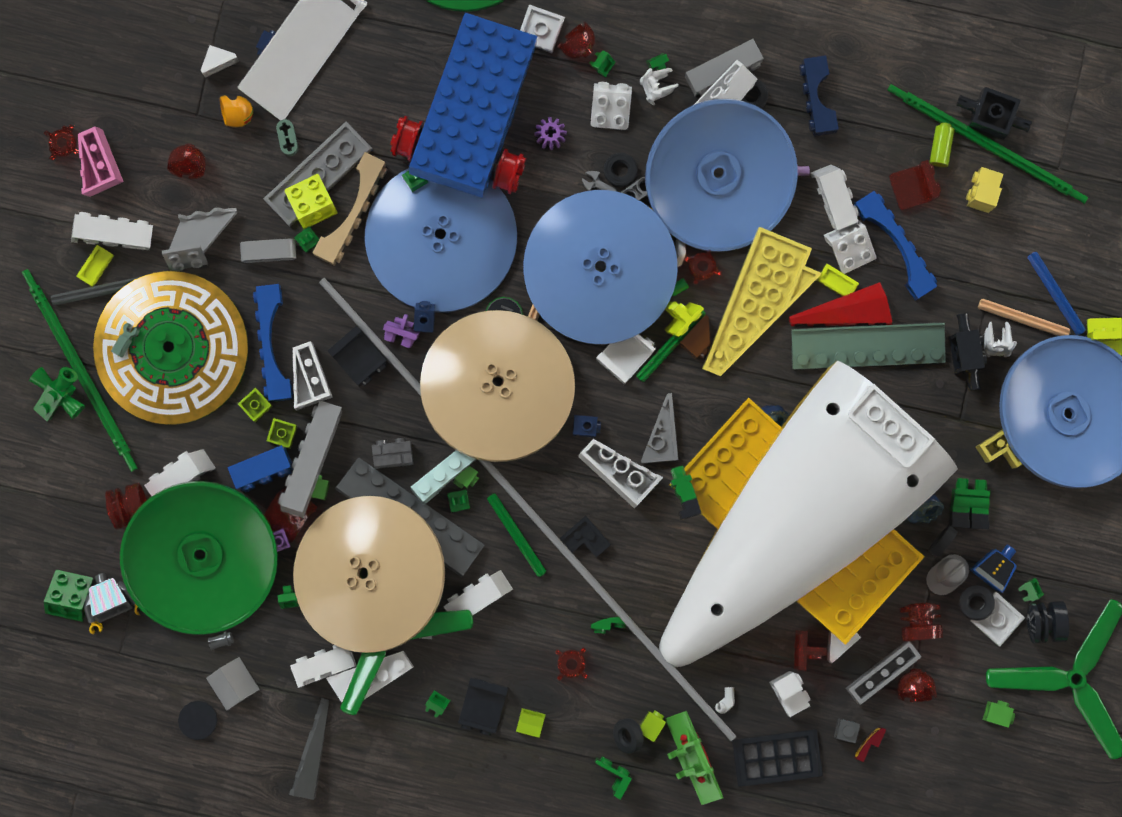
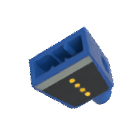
(996, 568)

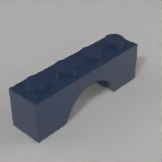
(822, 120)

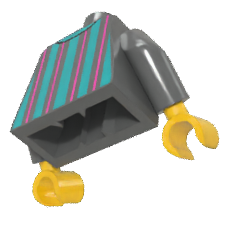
(106, 601)

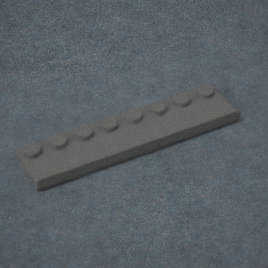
(457, 546)

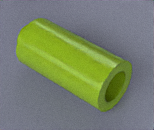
(942, 145)

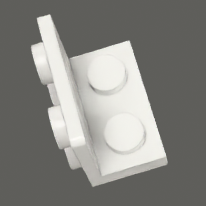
(851, 246)

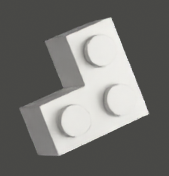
(790, 693)

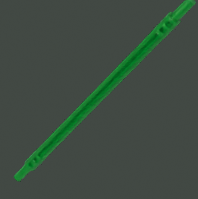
(988, 144)
(79, 368)

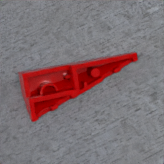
(862, 306)

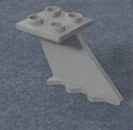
(195, 236)

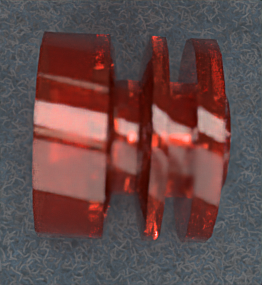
(121, 506)
(921, 622)

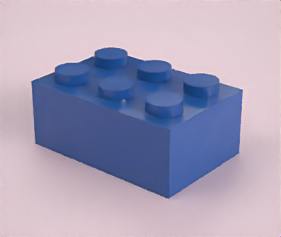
(261, 469)

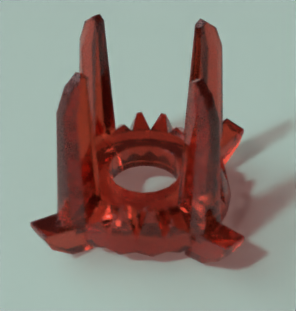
(65, 132)
(702, 275)
(578, 656)

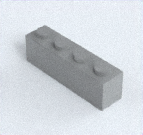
(705, 75)
(883, 672)

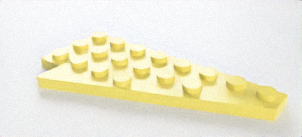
(765, 289)

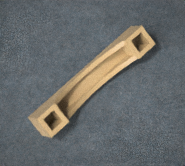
(331, 247)

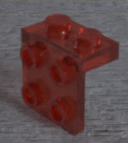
(915, 185)
(281, 520)

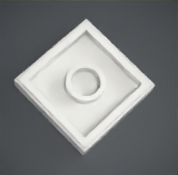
(544, 25)
(1001, 621)

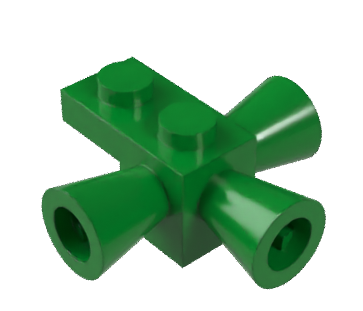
(56, 393)

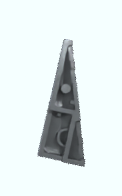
(308, 771)

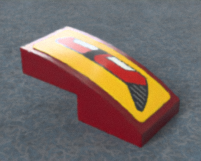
(874, 738)

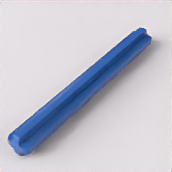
(1056, 293)

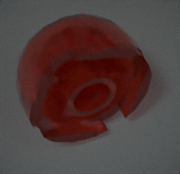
(578, 42)
(187, 161)
(917, 686)

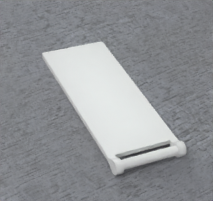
(298, 53)

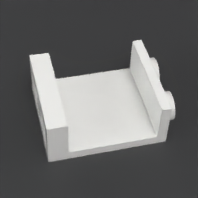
(626, 356)

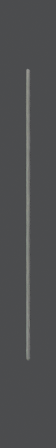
(541, 524)

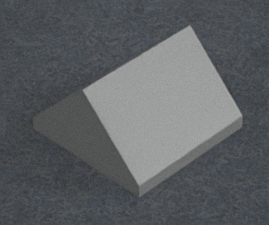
(232, 683)

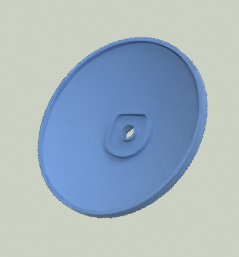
(755, 180)
(443, 271)
(592, 303)
(1059, 376)

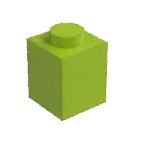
(652, 725)

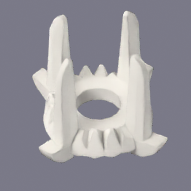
(651, 87)
(998, 348)

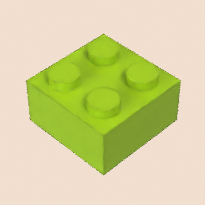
(255, 404)
(282, 433)

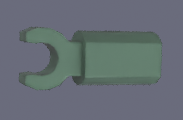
(124, 340)

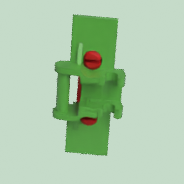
(693, 758)

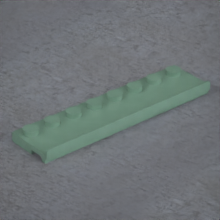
(868, 345)

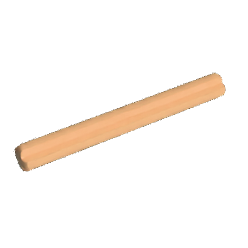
(1023, 318)

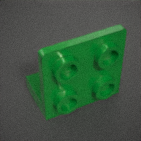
(67, 595)
(620, 785)

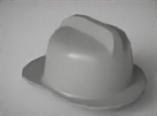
(947, 574)

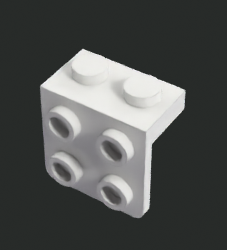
(611, 106)

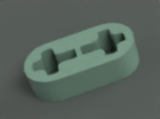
(291, 136)

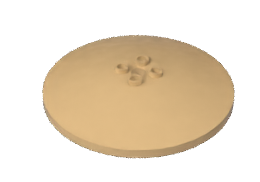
(490, 419)
(401, 581)

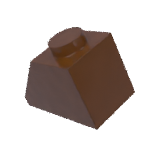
(697, 339)

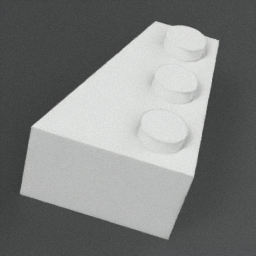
(836, 196)

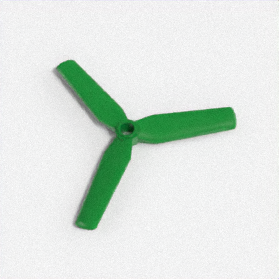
(370, 662)
(1084, 695)

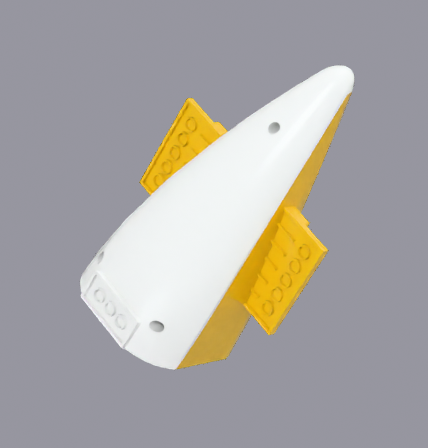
(805, 514)

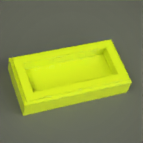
(95, 265)
(837, 281)

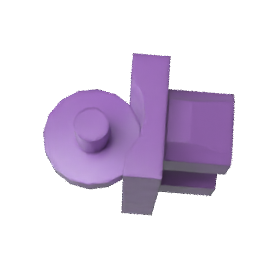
(392, 329)

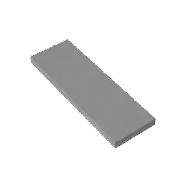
(330, 160)

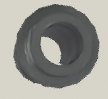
(221, 640)

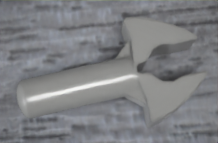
(597, 183)

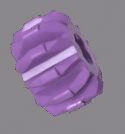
(544, 129)

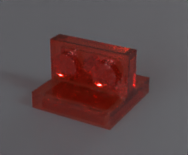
(803, 651)

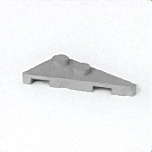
(662, 442)

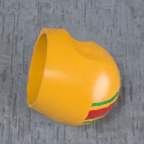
(236, 112)

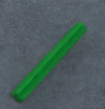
(663, 353)
(516, 535)

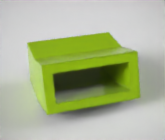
(530, 723)

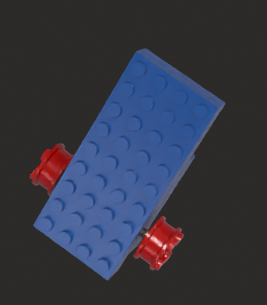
(471, 111)

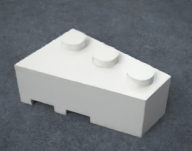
(309, 379)
(186, 469)
(480, 595)
(322, 665)

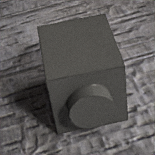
(846, 730)

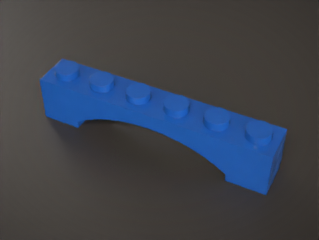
(873, 210)
(269, 299)

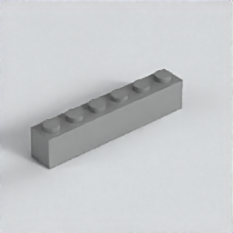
(311, 458)

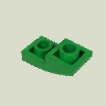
(605, 624)

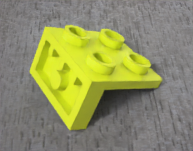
(310, 201)

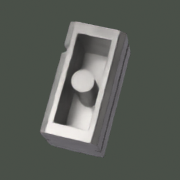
(392, 454)

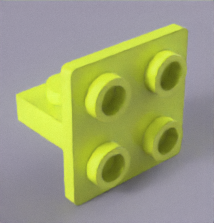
(682, 316)
(1106, 331)

